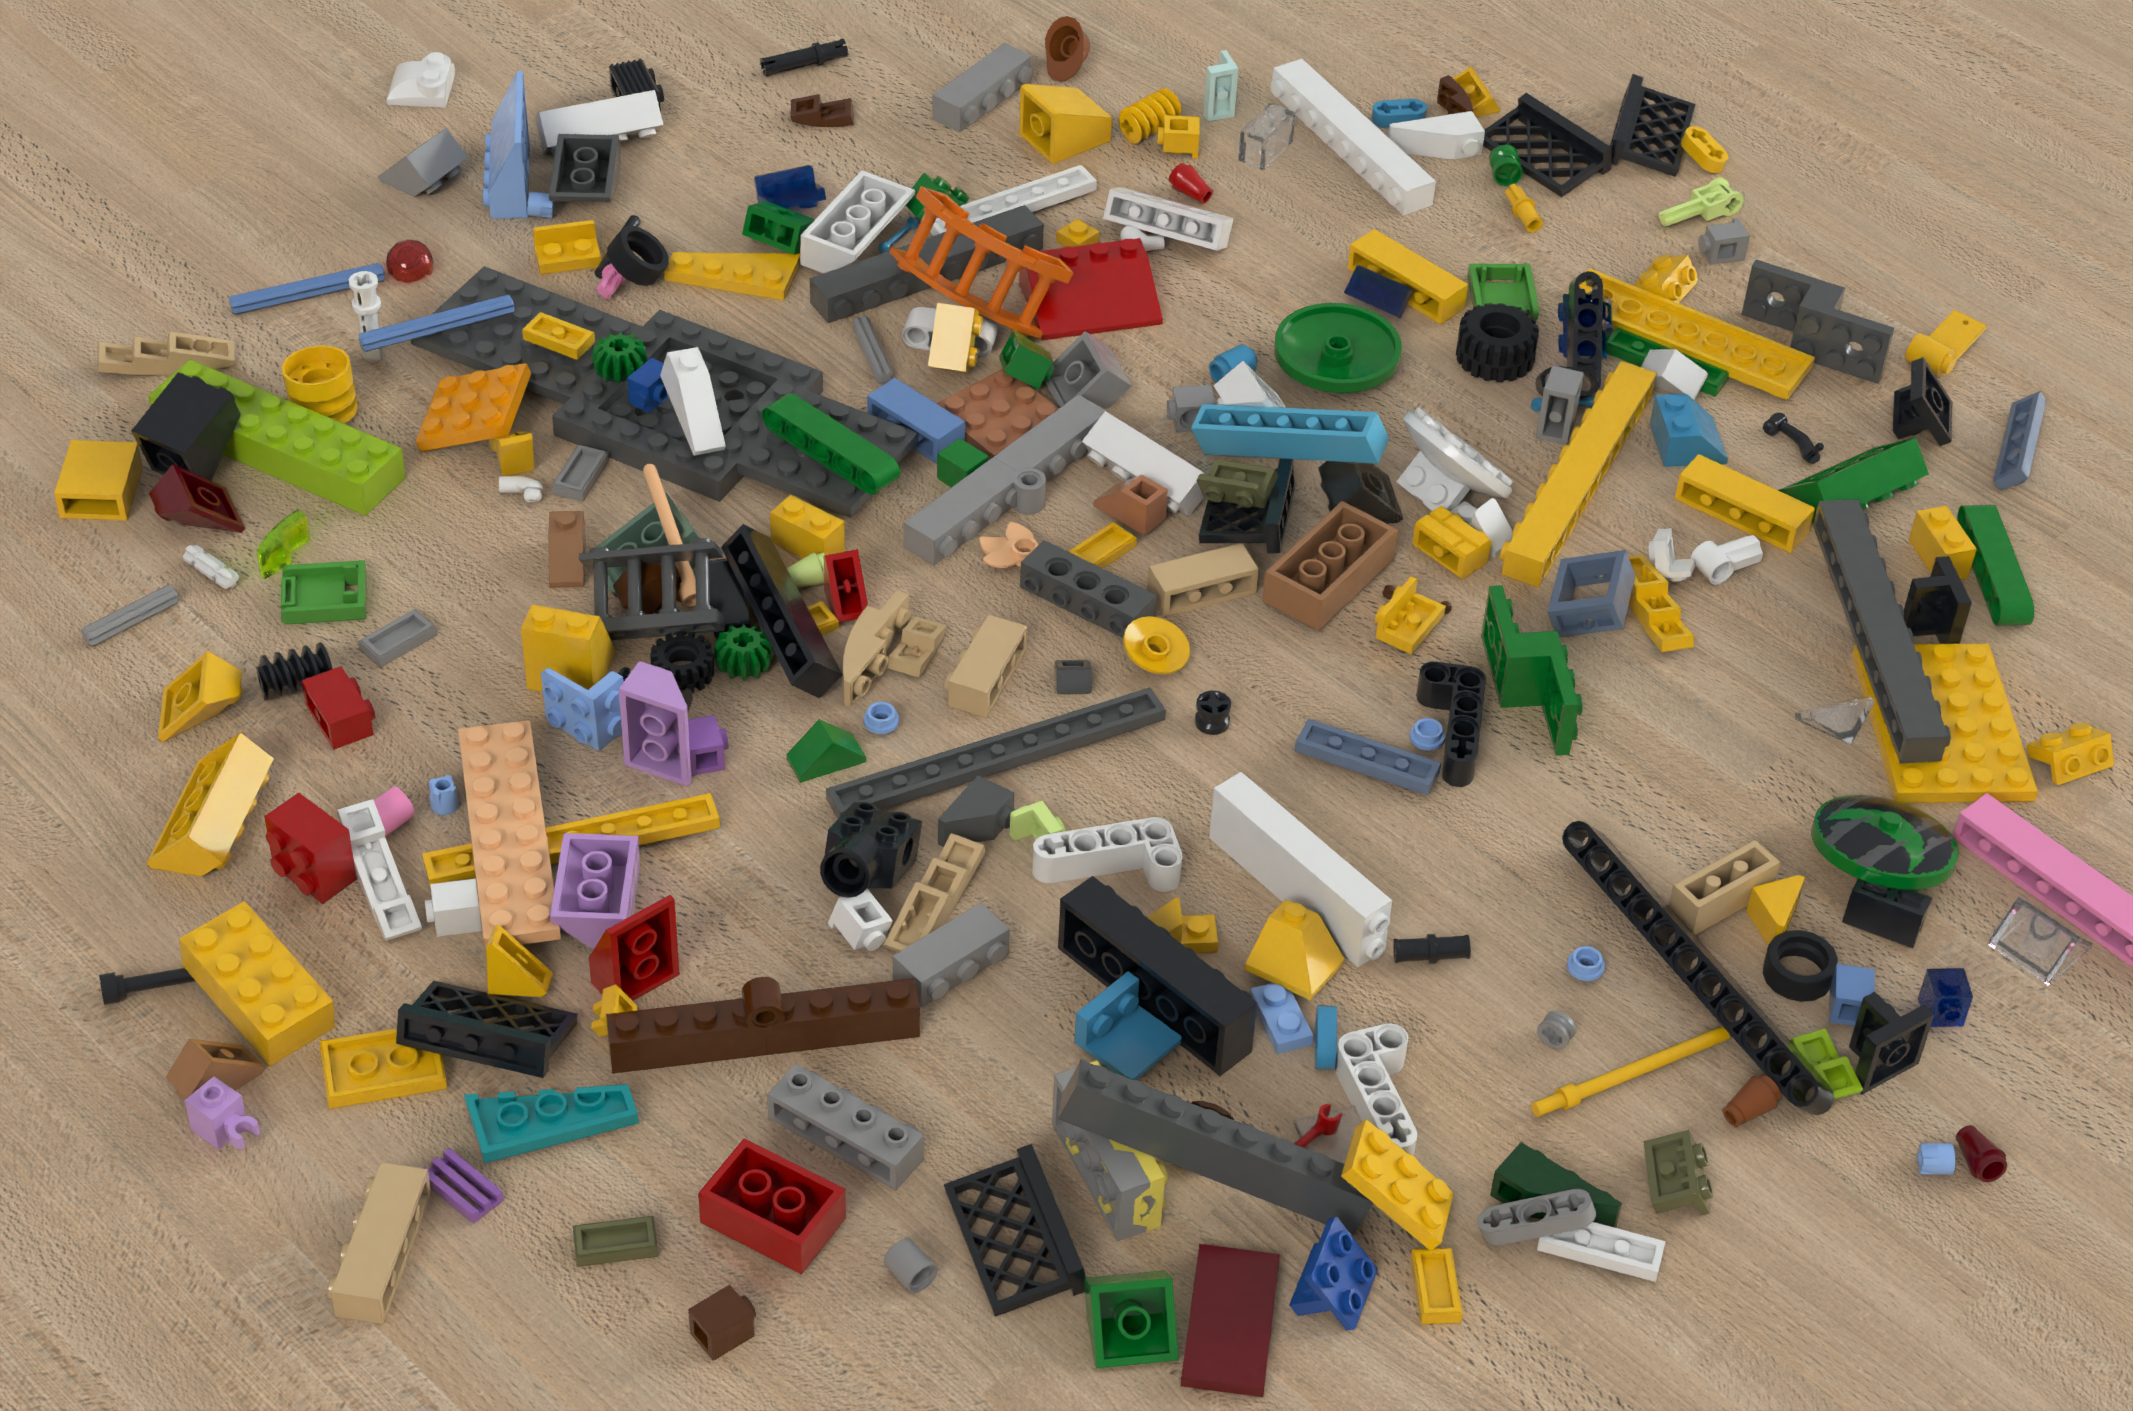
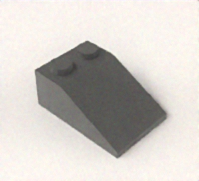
(585, 168)

